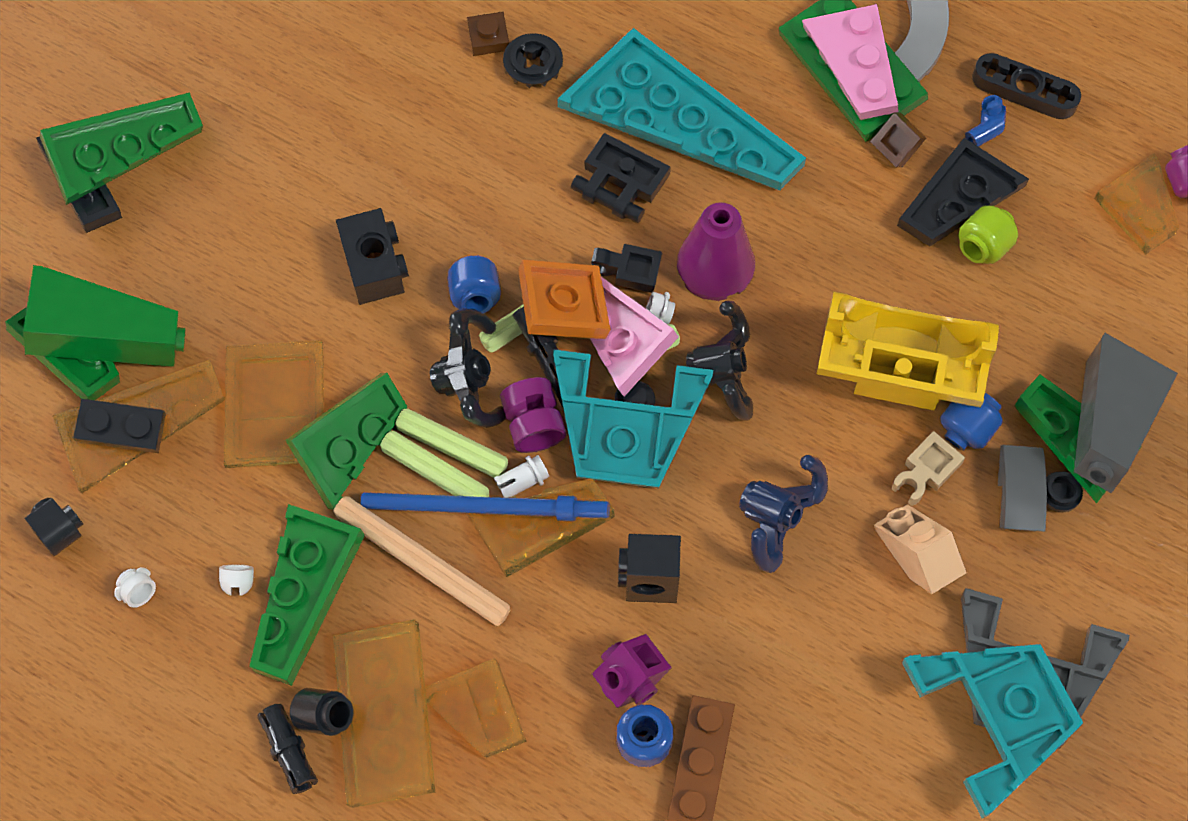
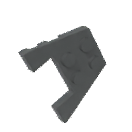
(1080, 681)

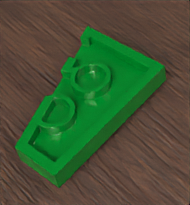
(345, 436)

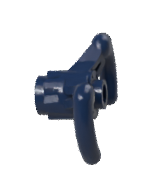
(779, 510)

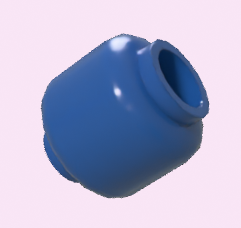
(474, 283)
(970, 424)
(653, 724)

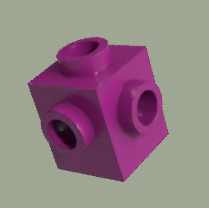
(631, 671)

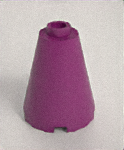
(717, 254)

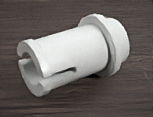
(522, 476)

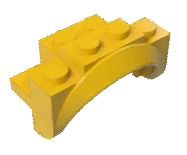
(906, 353)

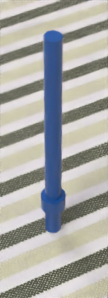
(564, 508)

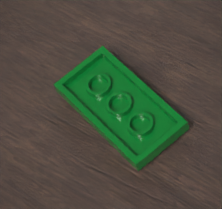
(907, 88)

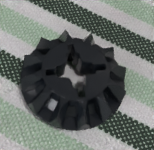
(530, 47)

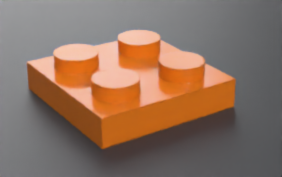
(563, 299)

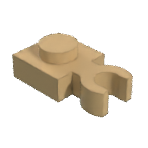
(929, 464)

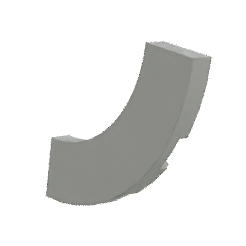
(925, 37)

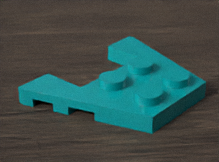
(620, 438)
(1018, 703)

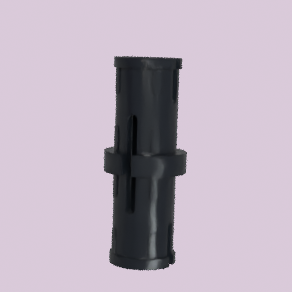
(287, 748)

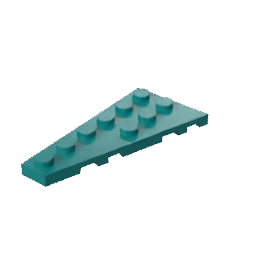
(663, 102)

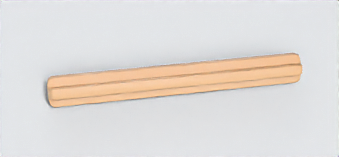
(423, 561)

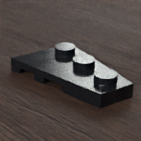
(957, 190)

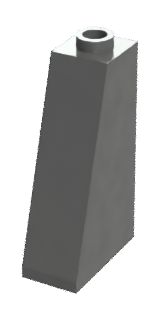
(1117, 409)

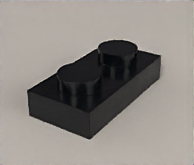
(119, 426)

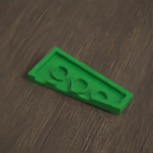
(111, 144)
(306, 580)

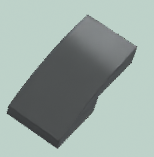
(1024, 488)

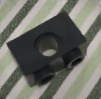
(377, 276)
(650, 568)

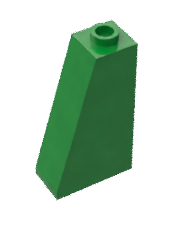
(97, 323)

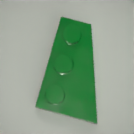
(84, 377)
(1056, 420)

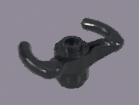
(728, 361)
(466, 368)

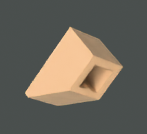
(921, 548)

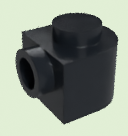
(54, 526)

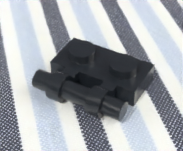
(626, 168)

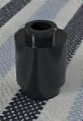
(321, 711)

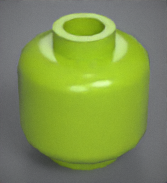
(988, 235)

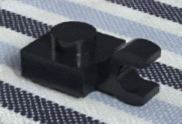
(634, 268)

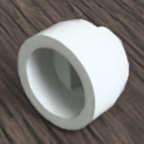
(236, 576)

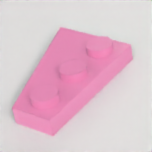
(858, 57)
(634, 339)

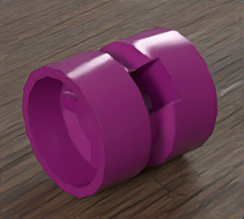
(532, 415)

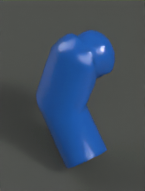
(992, 121)

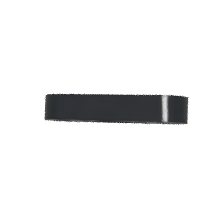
(1005, 66)

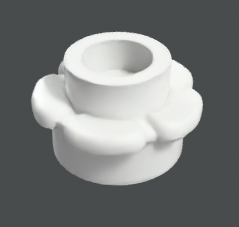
(661, 307)
(135, 587)

